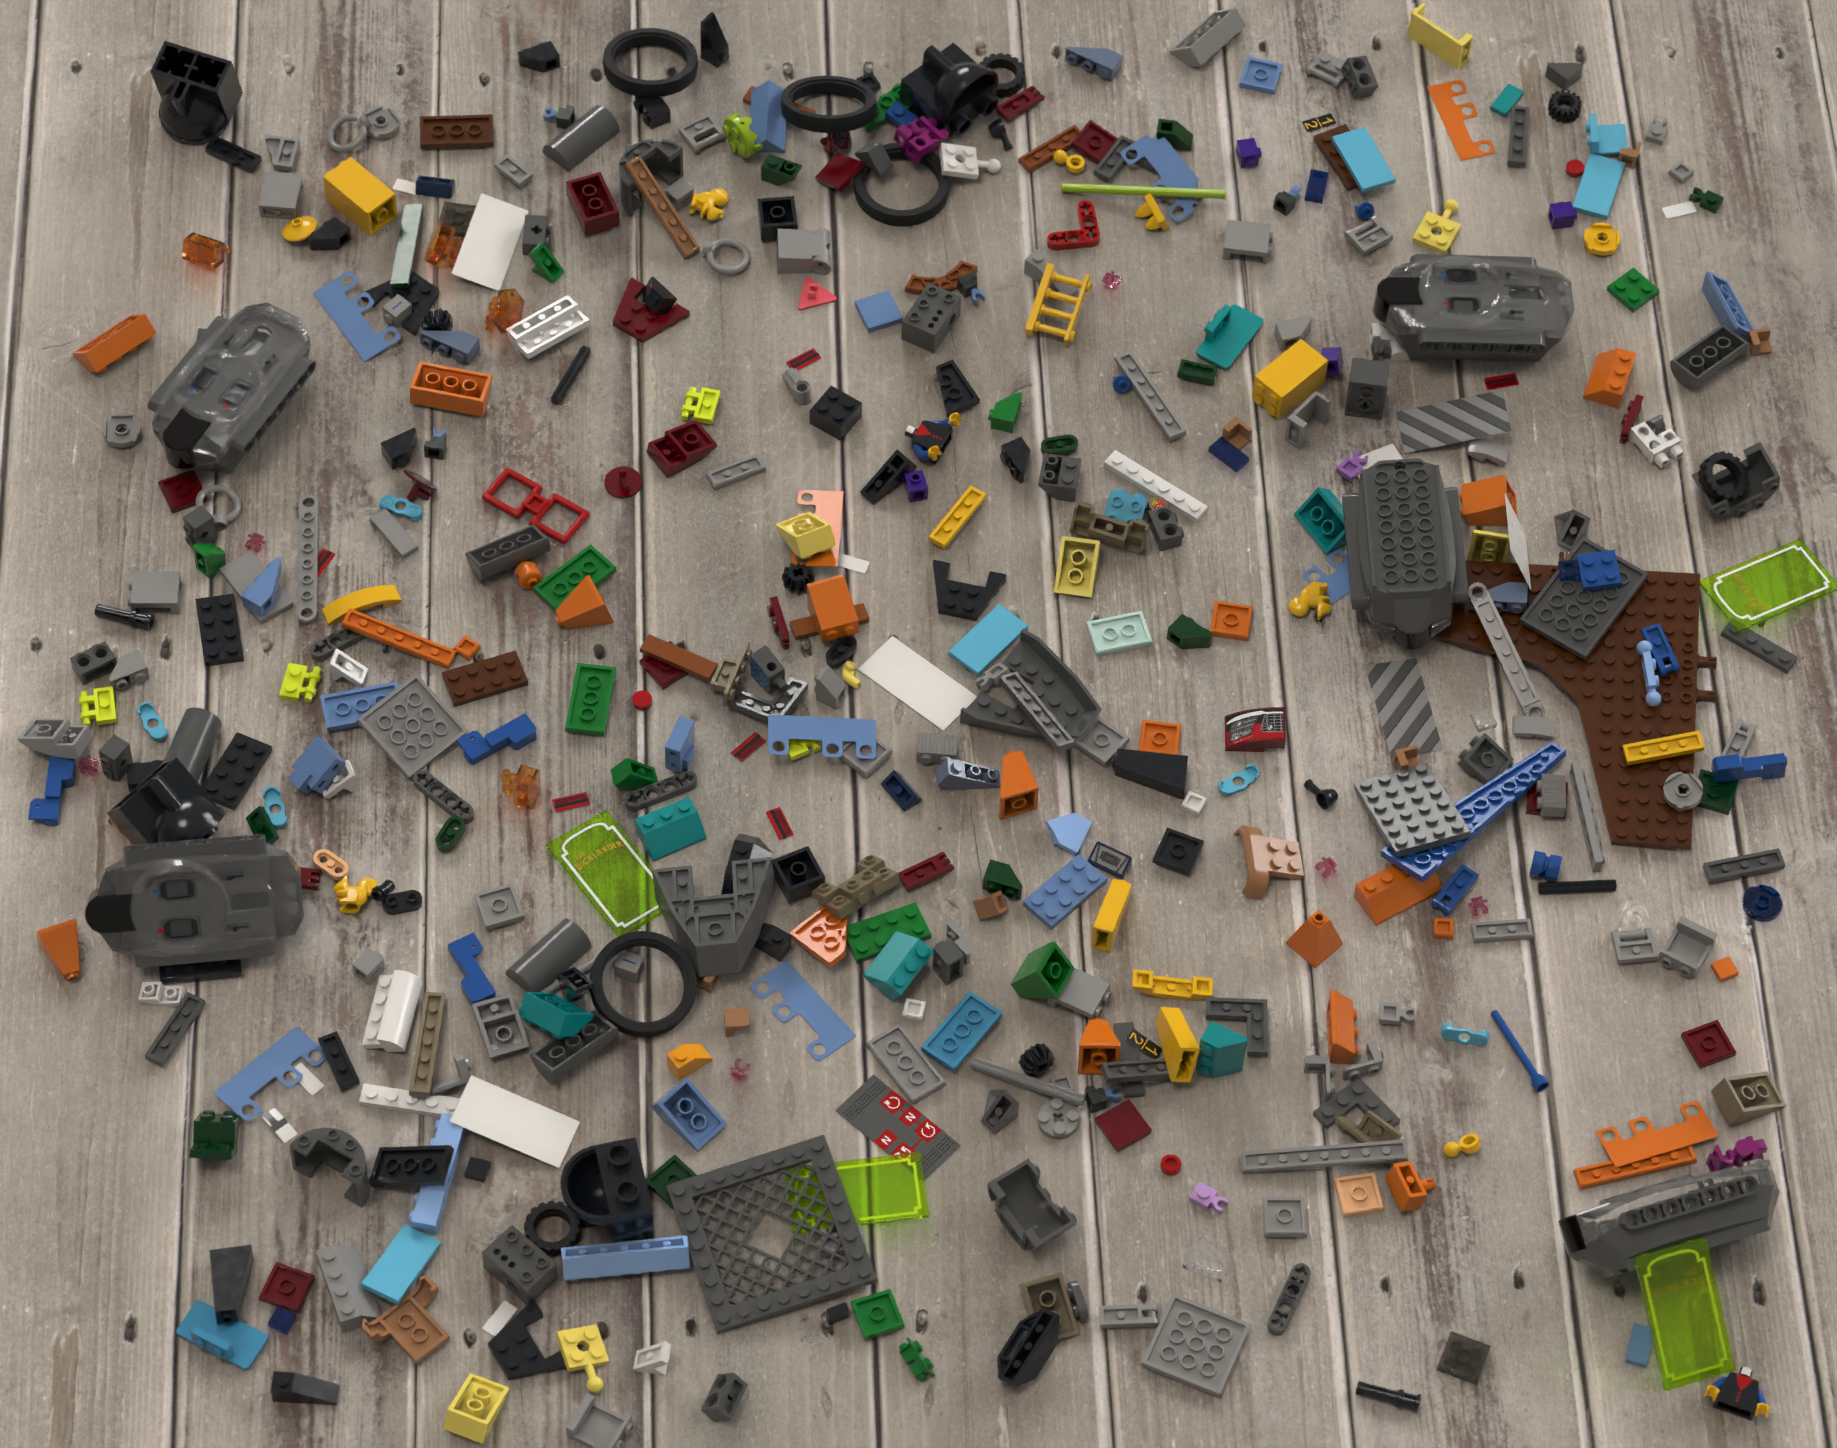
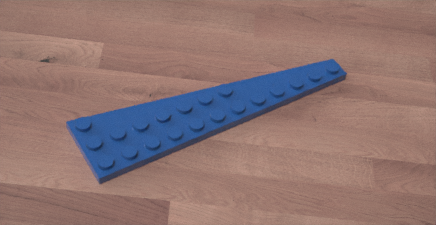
(1480, 809)

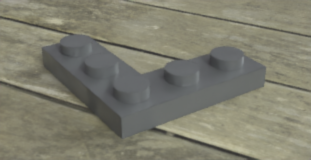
(1113, 160)
(761, 708)
(1244, 1009)
(1354, 1095)

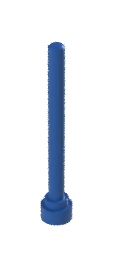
(1538, 1081)

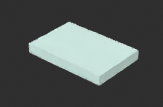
(1119, 633)

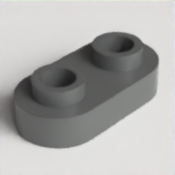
(1079, 1306)

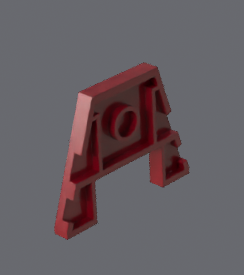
(638, 319)

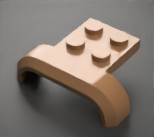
(1267, 857)
(410, 1323)

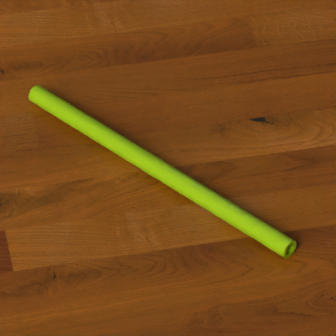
(1143, 191)

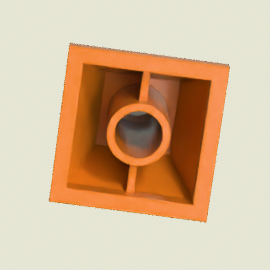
(583, 607)
(1315, 939)
(62, 947)
(1097, 1046)

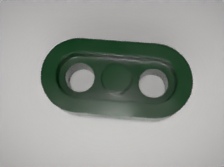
(1058, 445)
(449, 835)

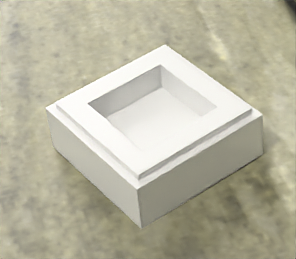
(1193, 803)
(913, 1010)

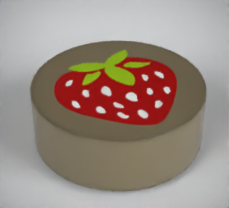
(1156, 502)

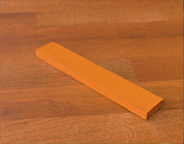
(398, 638)
(1607, 1173)

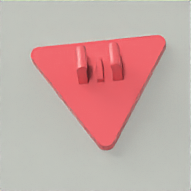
(814, 295)

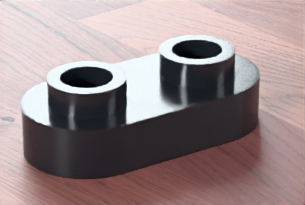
(839, 651)
(402, 902)

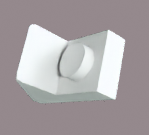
(345, 666)
(344, 779)
(653, 1359)

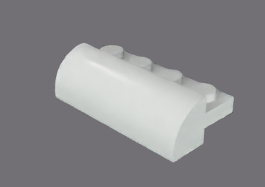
(547, 327)
(392, 1011)

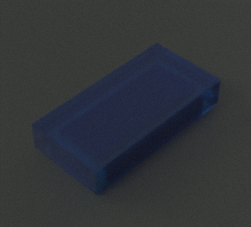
(1316, 186)
(1228, 454)

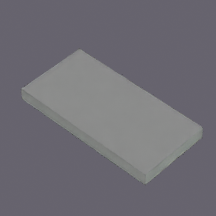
(241, 575)
(905, 1064)

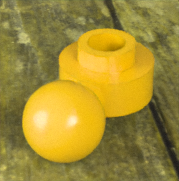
(1073, 163)
(1468, 1144)

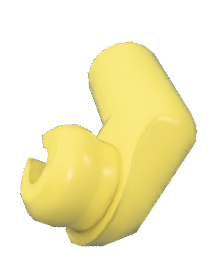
(848, 675)

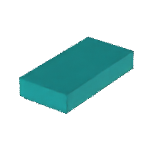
(1507, 98)

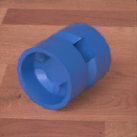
(1545, 866)

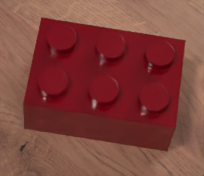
(592, 203)

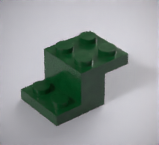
(215, 1135)

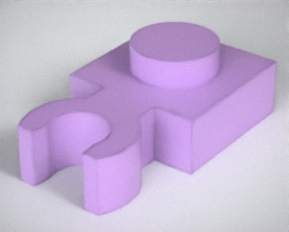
(1206, 1196)

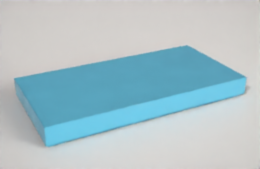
(1363, 159)
(1598, 186)
(988, 640)
(401, 1264)

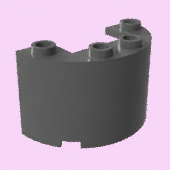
(661, 158)
(1762, 484)
(338, 1152)
(1027, 1207)

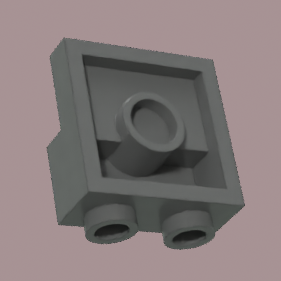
(1484, 758)

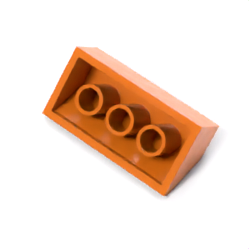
(115, 342)
(450, 389)
(1393, 892)

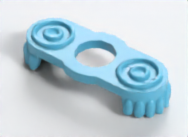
(412, 510)
(147, 713)
(1248, 775)
(271, 798)
(1452, 1034)

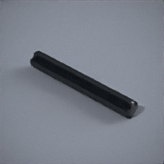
(570, 375)
(1577, 886)

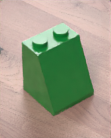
(1043, 973)

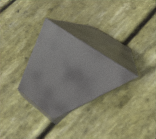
(1571, 528)
(999, 1110)

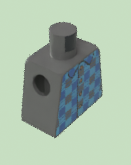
(768, 670)

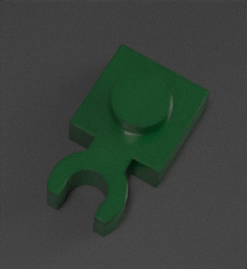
(1708, 201)

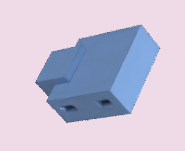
(680, 746)
(316, 767)

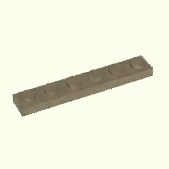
(427, 1044)

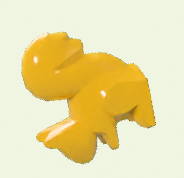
(705, 203)
(1311, 597)
(353, 896)

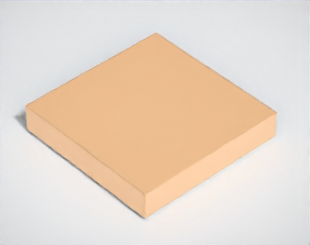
(1358, 1194)

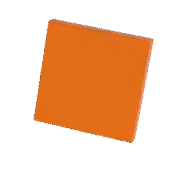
(1231, 620)
(1159, 737)

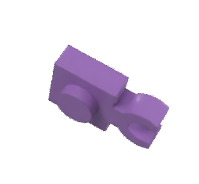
(1352, 468)

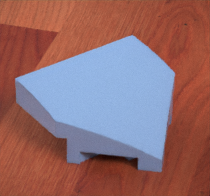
(1069, 831)

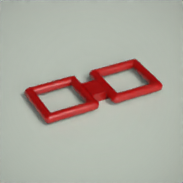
(536, 505)

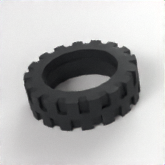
(1011, 64)
(1734, 466)
(552, 1209)

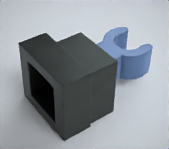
(563, 117)
(1285, 201)
(968, 287)
(436, 446)
(1097, 1098)

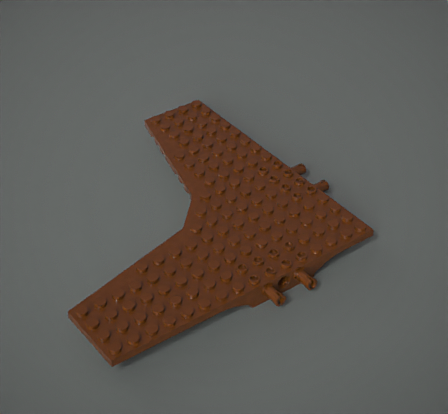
(1613, 692)

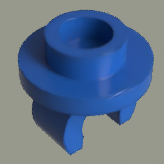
(1364, 211)
(1121, 383)

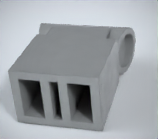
(803, 251)

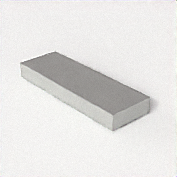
(736, 472)
(394, 533)
(1501, 930)

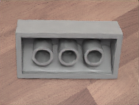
(1209, 37)
(343, 1277)

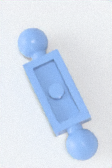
(1644, 648)

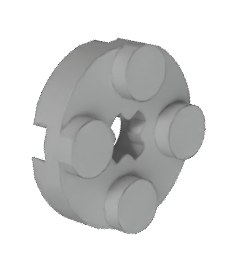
(384, 130)
(125, 439)
(1683, 801)
(1058, 1129)

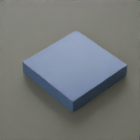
(1260, 75)
(878, 311)

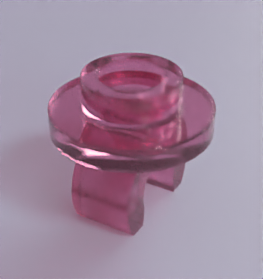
(1111, 280)
(257, 539)
(85, 765)
(1329, 865)
(1478, 902)
(738, 1072)

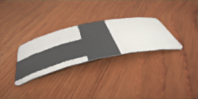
(279, 1125)

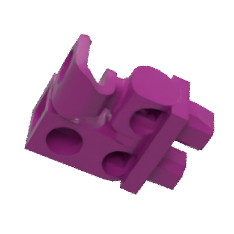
(920, 138)
(1744, 1151)

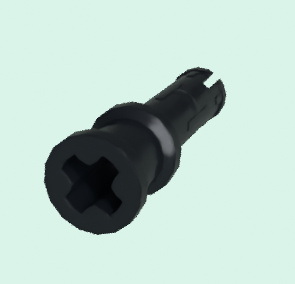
(134, 618)
(1398, 1398)

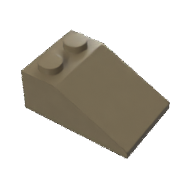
(1747, 1097)
(1051, 1294)

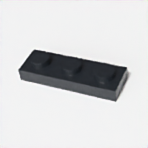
(233, 154)
(338, 1061)

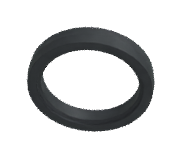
(830, 85)
(650, 88)
(903, 217)
(661, 943)

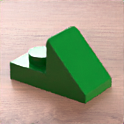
(545, 263)

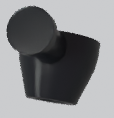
(997, 129)
(1325, 797)

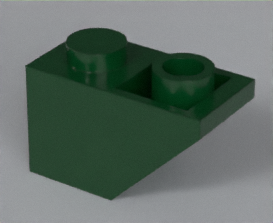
(1175, 134)
(779, 170)
(1188, 634)
(1002, 877)

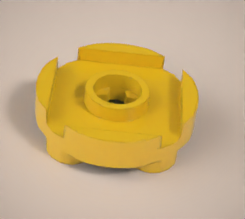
(1598, 247)

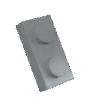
(513, 170)

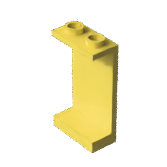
(1437, 40)

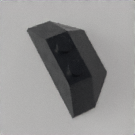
(743, 848)
(1028, 1348)

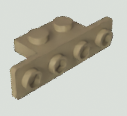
(729, 674)
(1370, 1129)

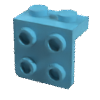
(1605, 138)
(1125, 506)

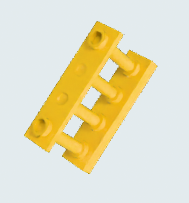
(1045, 292)

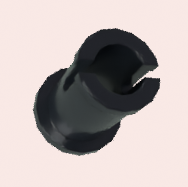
(379, 892)

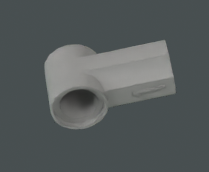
(799, 387)

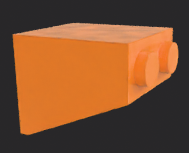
(1485, 501)
(832, 608)
(1018, 786)

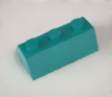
(1323, 519)
(670, 829)
(897, 964)
(554, 1014)
(1220, 1051)

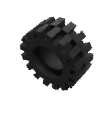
(1567, 99)

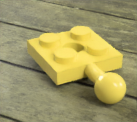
(1434, 222)
(577, 1359)

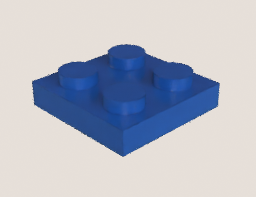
(1599, 570)

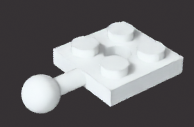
(969, 164)

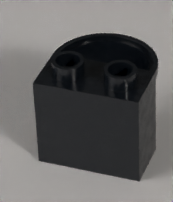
(950, 89)
(195, 93)
(167, 808)
(610, 1189)

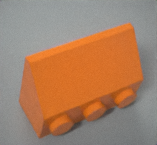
(1610, 377)
(1341, 1029)

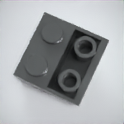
(1060, 476)

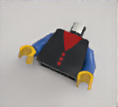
(932, 437)
(1738, 1395)

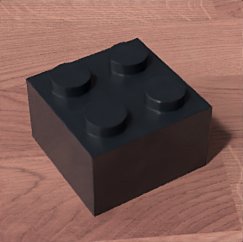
(776, 214)
(835, 413)
(797, 874)

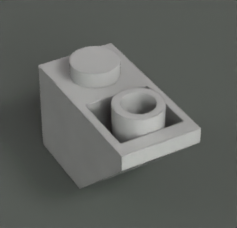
(1290, 331)
(128, 671)
(829, 687)

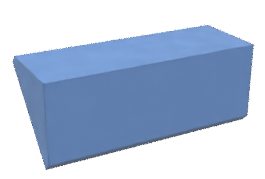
(768, 117)
(1726, 304)

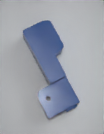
(515, 733)
(1737, 768)
(60, 775)
(475, 984)

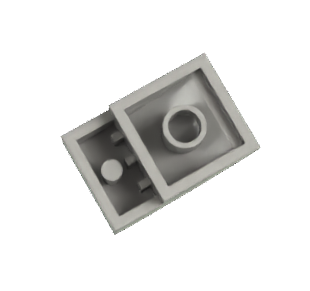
(56, 737)
(500, 1025)

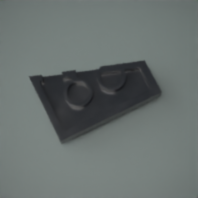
(955, 389)

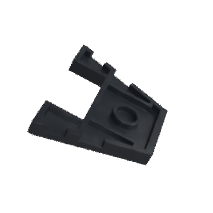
(420, 295)
(960, 598)
(518, 1352)

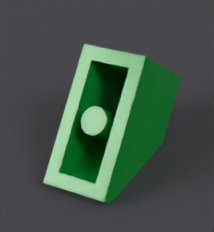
(1006, 413)
(208, 558)
(633, 775)

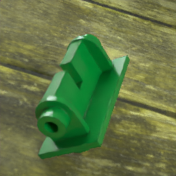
(922, 1365)

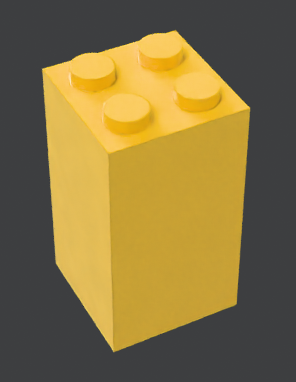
(360, 196)
(1289, 379)

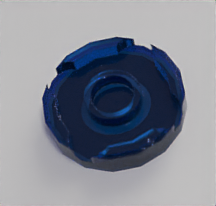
(1762, 903)

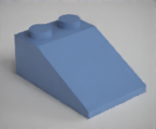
(689, 1113)

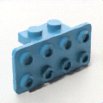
(232, 1341)

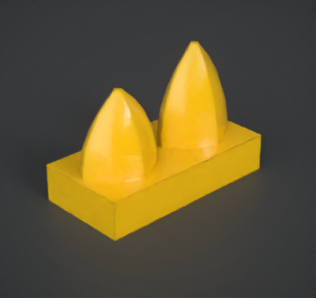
(1148, 208)

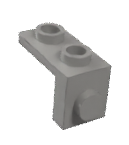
(1321, 1065)
(463, 1066)
(1370, 1067)

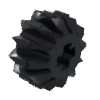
(437, 320)
(797, 577)
(1036, 1060)

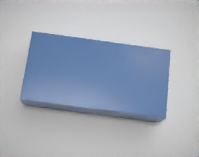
(1639, 1345)

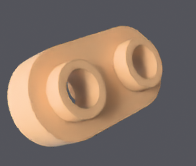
(332, 865)

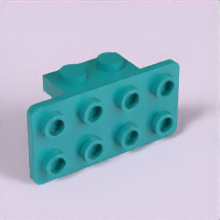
(1228, 335)

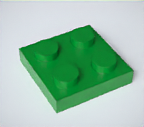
(1633, 290)
(877, 1314)

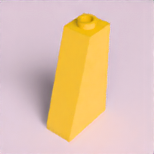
(1111, 915)
(1177, 1043)

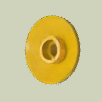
(299, 228)

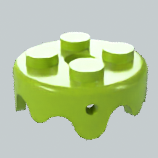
(740, 136)

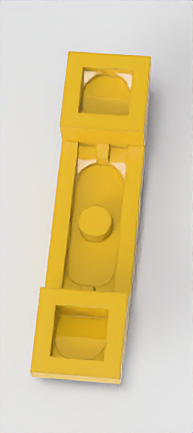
(361, 600)
(1171, 988)

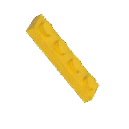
(957, 517)
(1663, 747)

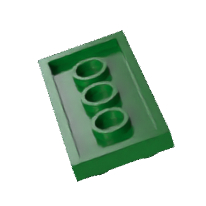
(564, 580)
(590, 699)
(872, 934)

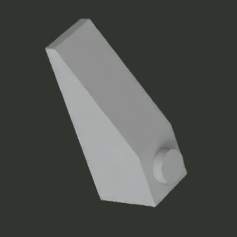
(1035, 267)

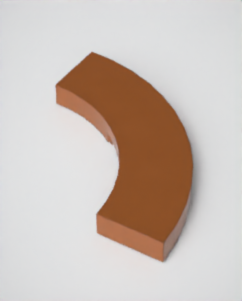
(948, 282)

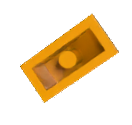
(687, 1059)

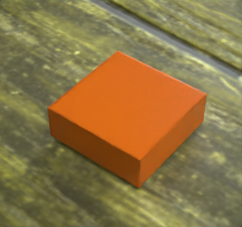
(467, 648)
(1443, 928)
(1724, 969)

